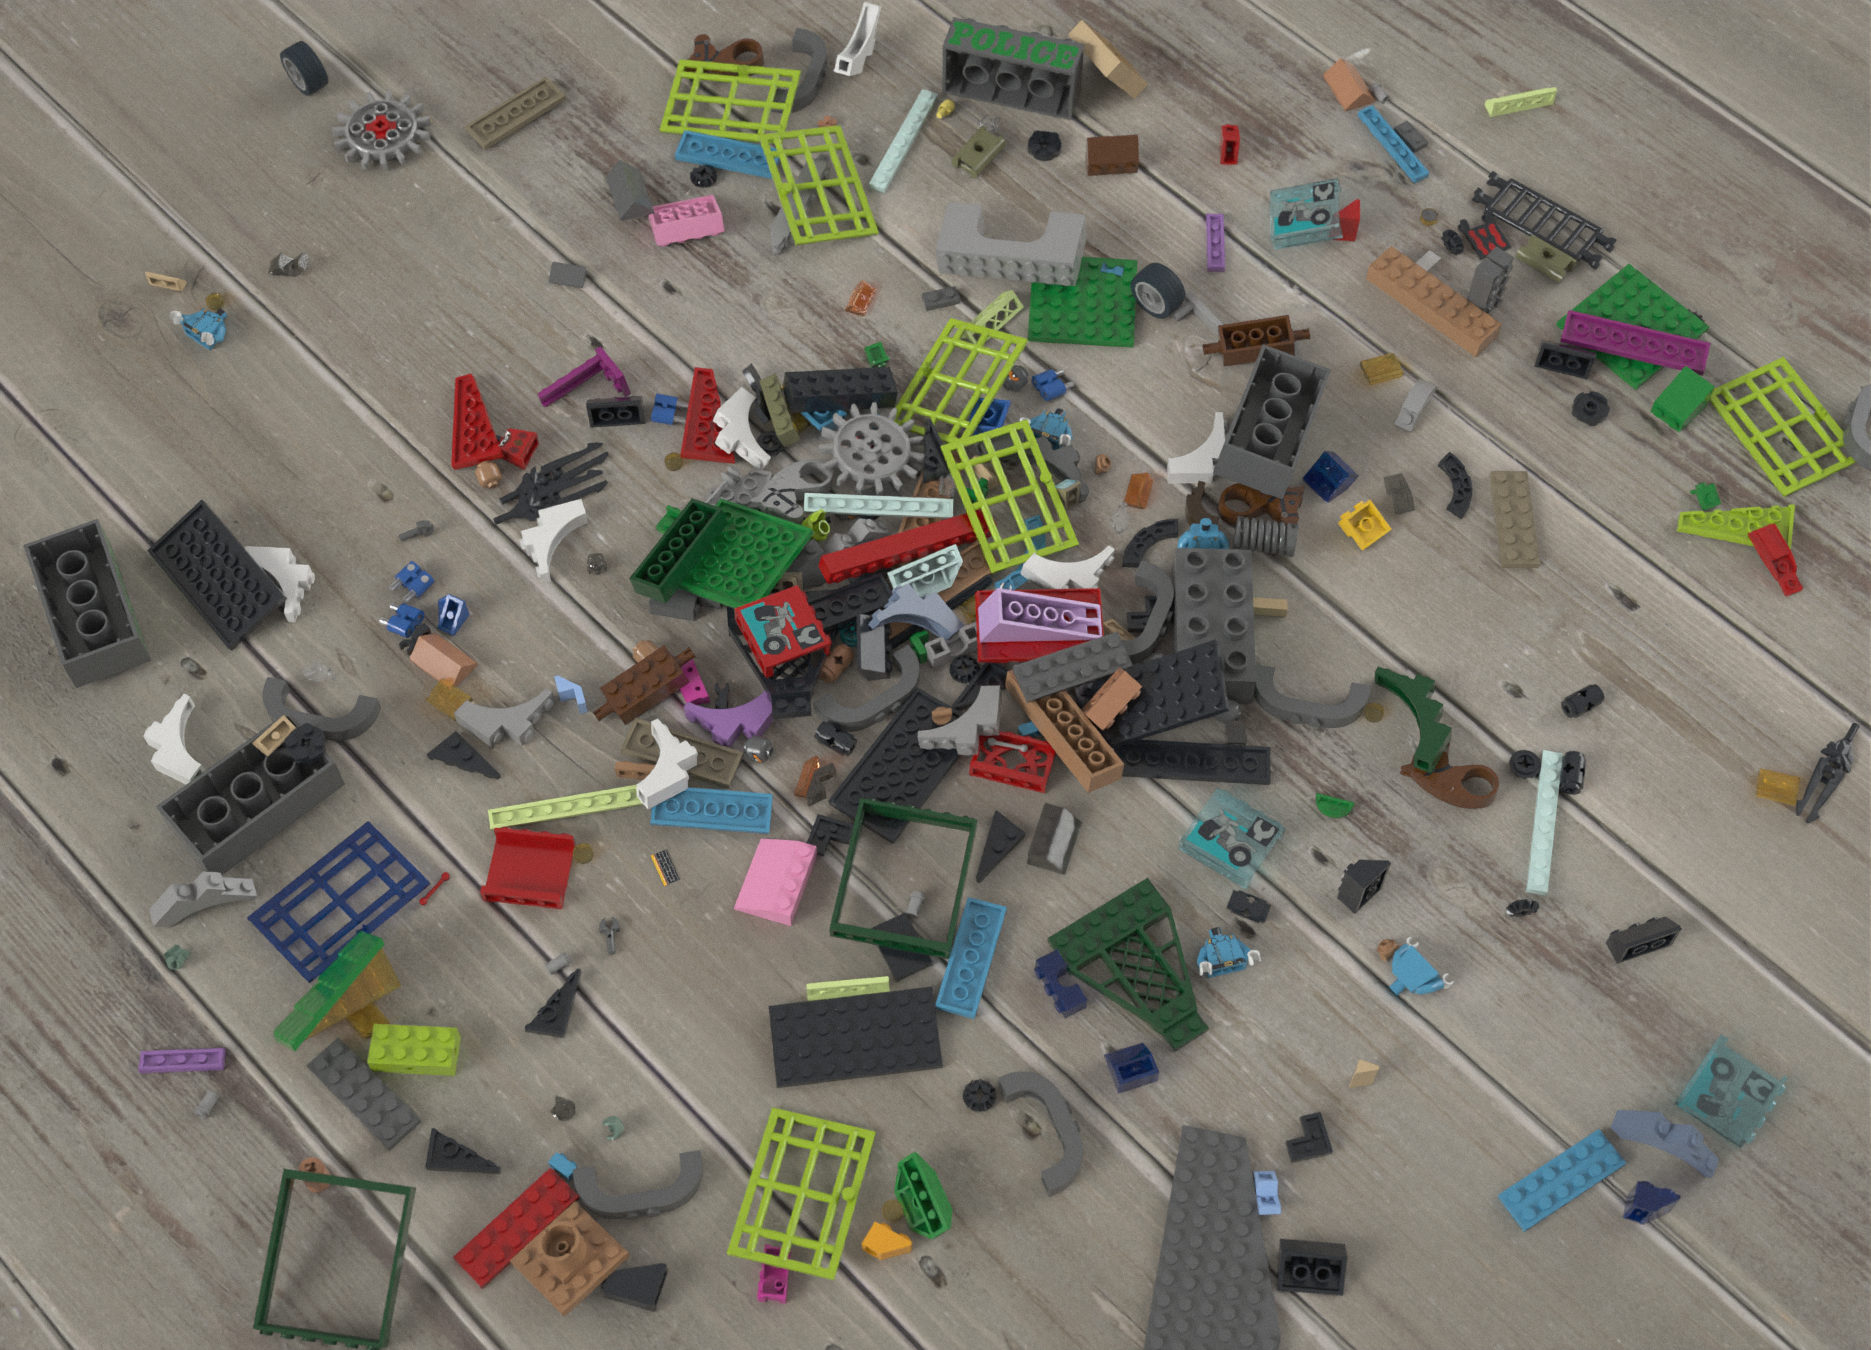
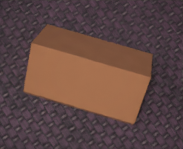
(1348, 85)
(441, 659)

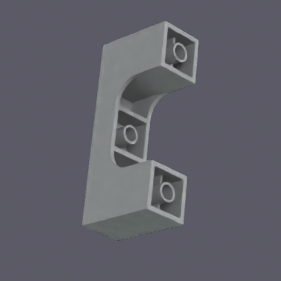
(1048, 260)

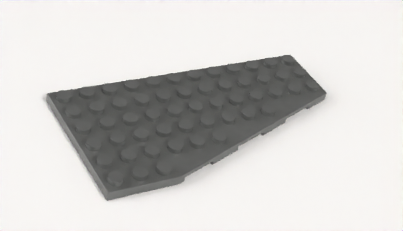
(1213, 1257)

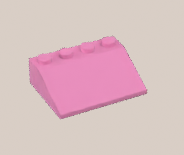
(686, 220)
(777, 879)

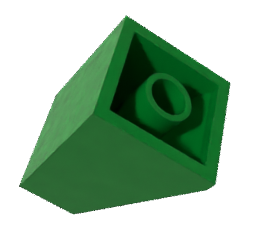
(1683, 399)

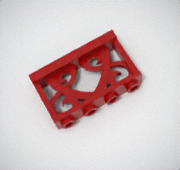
(1029, 780)

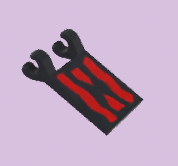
(1484, 237)

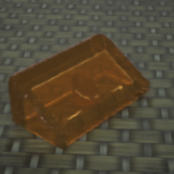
(860, 298)
(1138, 490)
(806, 776)

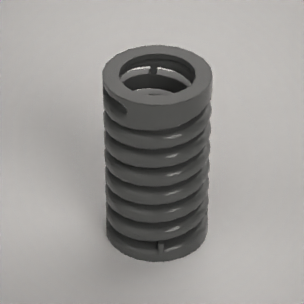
(1265, 532)

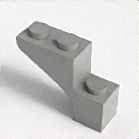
(860, 531)

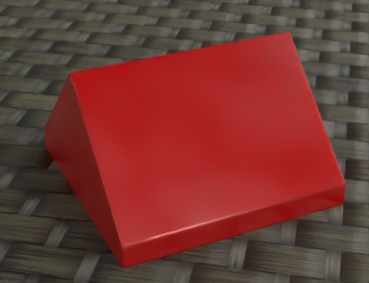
(1350, 221)

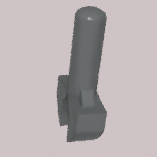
(423, 527)
(609, 934)

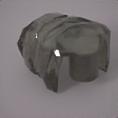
(596, 563)
(563, 1109)

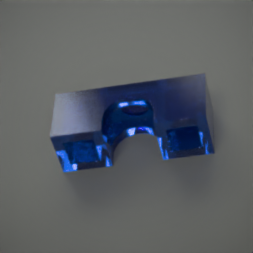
(1067, 999)

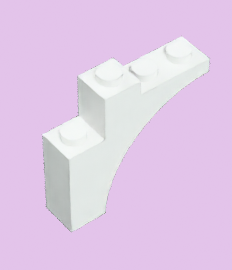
(861, 44)
(736, 431)
(1201, 462)
(552, 528)
(286, 574)
(1067, 575)
(169, 740)
(670, 772)

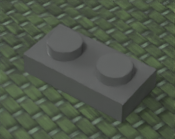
(1410, 136)
(941, 298)

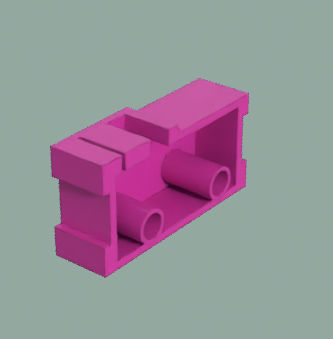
(693, 691)
(771, 1278)

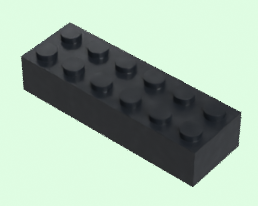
(839, 389)

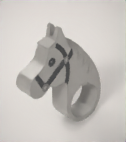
(787, 487)

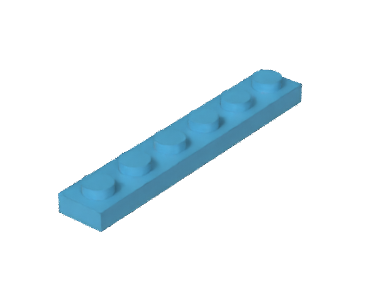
(1393, 144)

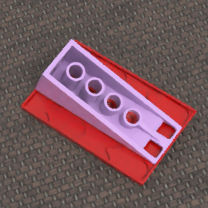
(1035, 622)

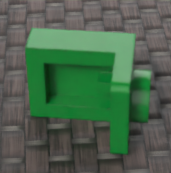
(876, 355)
(984, 487)
(1706, 495)
(916, 644)

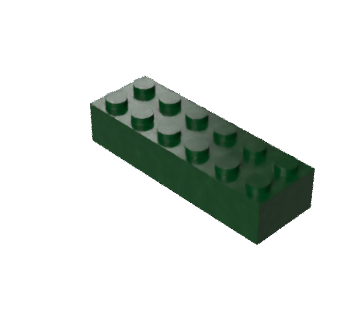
(678, 550)

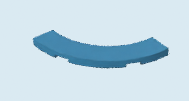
(1015, 579)

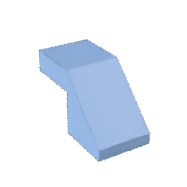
(569, 690)
(1266, 1192)

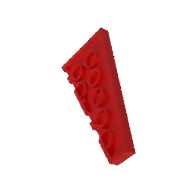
(472, 429)
(700, 430)

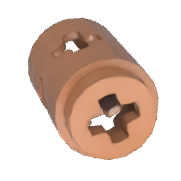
(831, 670)
(316, 1166)

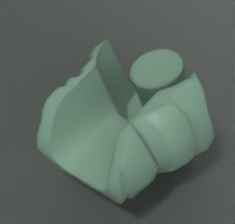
(176, 957)
(615, 1125)

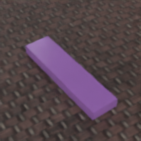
(1215, 242)
(182, 1060)

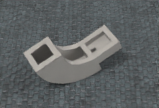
(1414, 404)

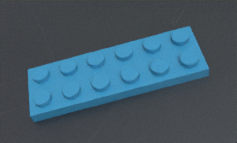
(723, 154)
(715, 810)
(971, 958)
(1561, 1180)

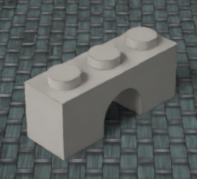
(942, 651)

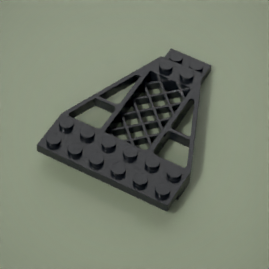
(790, 695)

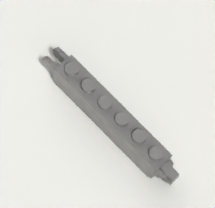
(780, 230)

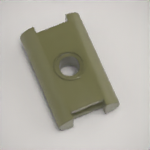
(978, 152)
(1546, 259)

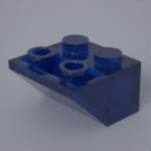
(1330, 476)
(1132, 1067)
(1648, 1202)

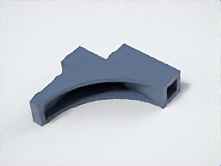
(923, 611)
(1677, 1139)

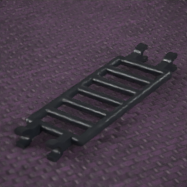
(1504, 186)

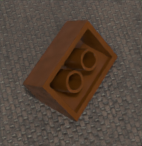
(1112, 155)

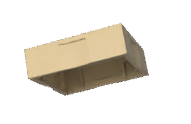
(1108, 59)

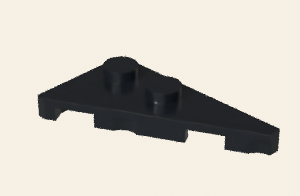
(934, 460)
(989, 675)
(459, 753)
(1000, 842)
(555, 1015)
(448, 1155)

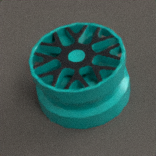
(848, 634)

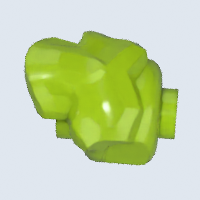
(818, 524)

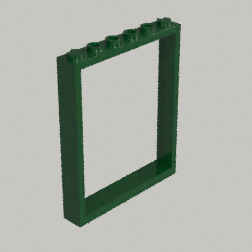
(889, 939)
(274, 1250)

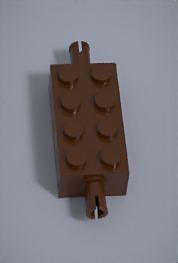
(1243, 340)
(644, 684)

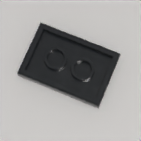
(902, 962)

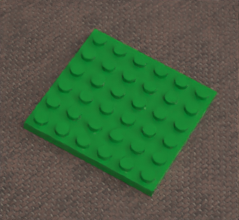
(1639, 302)
(1092, 312)
(746, 556)

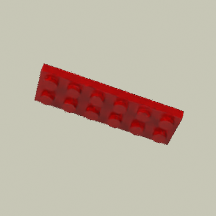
(515, 1227)

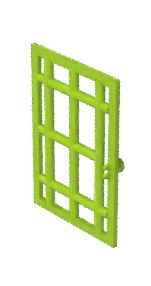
(743, 78)
(785, 188)
(932, 374)
(1814, 420)
(1009, 495)
(849, 1194)

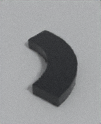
(761, 407)
(1460, 482)
(1146, 538)

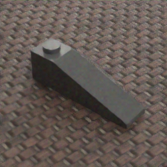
(808, 563)

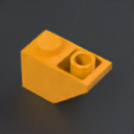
(885, 1243)

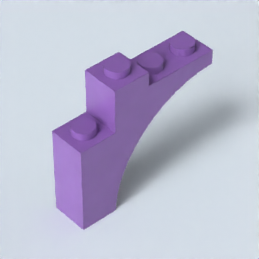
(728, 724)

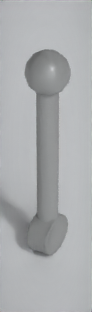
(991, 742)

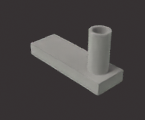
(1193, 304)

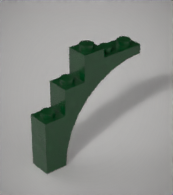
(1417, 696)

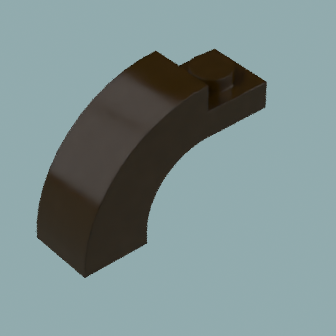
(1193, 508)

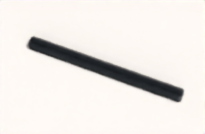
(951, 603)

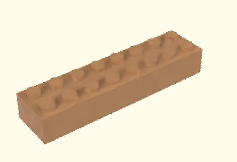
(1433, 301)
(1071, 737)

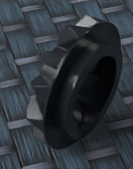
(708, 179)
(1453, 242)
(764, 440)
(958, 673)
(1531, 760)
(1522, 907)
(986, 1101)

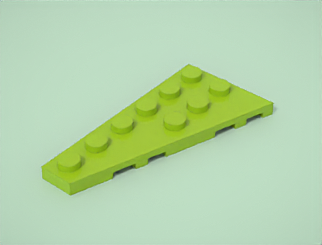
(1737, 523)

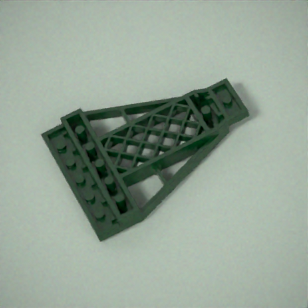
(1119, 923)

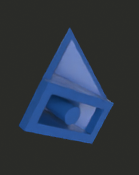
(452, 614)

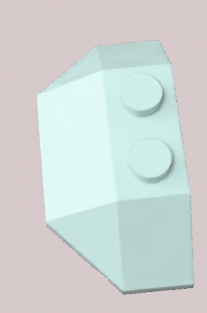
(929, 573)

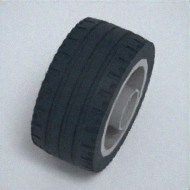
(304, 68)
(1158, 290)

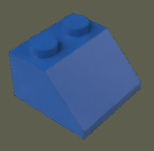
(994, 416)

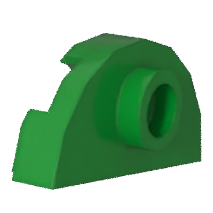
(1333, 806)

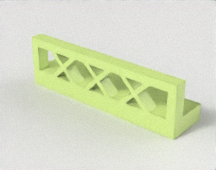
(1521, 101)
(992, 310)
(846, 988)

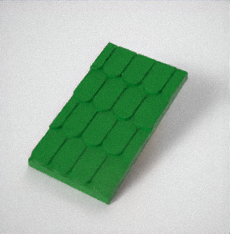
(346, 986)

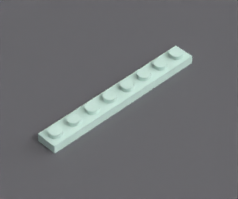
(903, 141)
(879, 505)
(1544, 823)

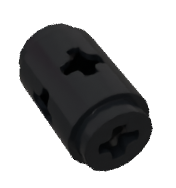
(1589, 698)
(827, 735)
(1572, 772)
(1239, 903)

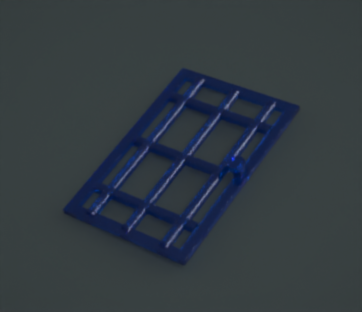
(338, 900)

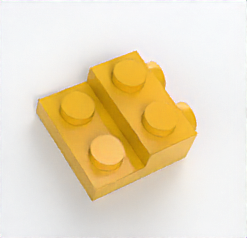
(1364, 524)

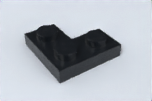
(1137, 620)
(829, 829)
(1315, 1140)

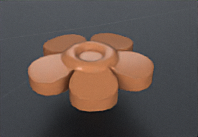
(827, 122)

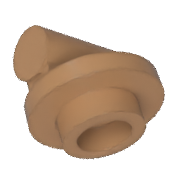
(1102, 464)
(942, 715)
(1387, 948)

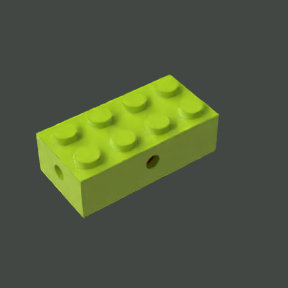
(414, 1049)

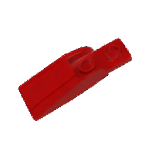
(1777, 557)

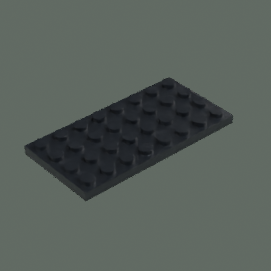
(217, 575)
(1173, 694)
(897, 767)
(855, 1037)

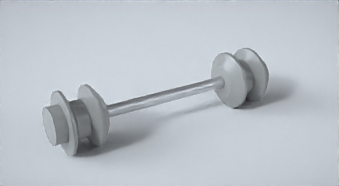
(728, 478)

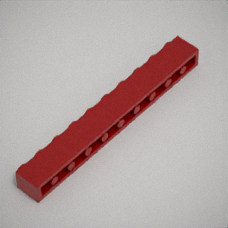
(900, 547)

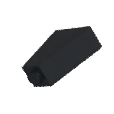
(636, 1285)

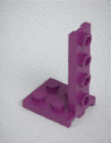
(582, 374)

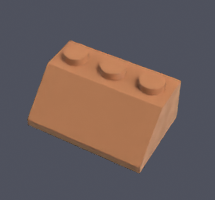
(1112, 699)

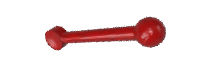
(445, 877)

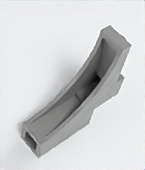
(515, 721)
(964, 732)
(204, 892)

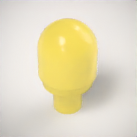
(945, 108)

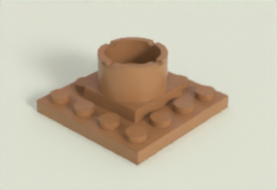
(569, 1258)

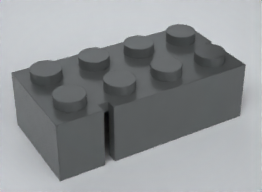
(1490, 280)

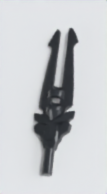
(542, 479)
(529, 505)
(1838, 753)

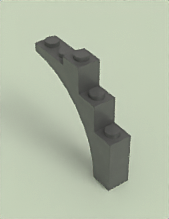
(1060, 462)
(682, 605)

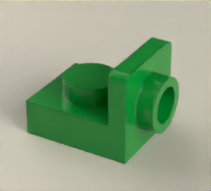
(668, 519)

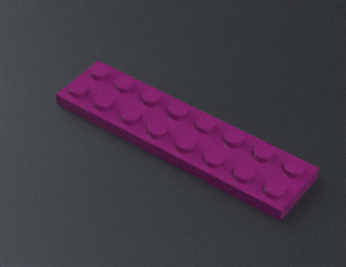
(1635, 342)

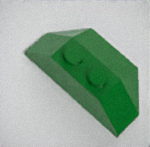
(922, 1197)

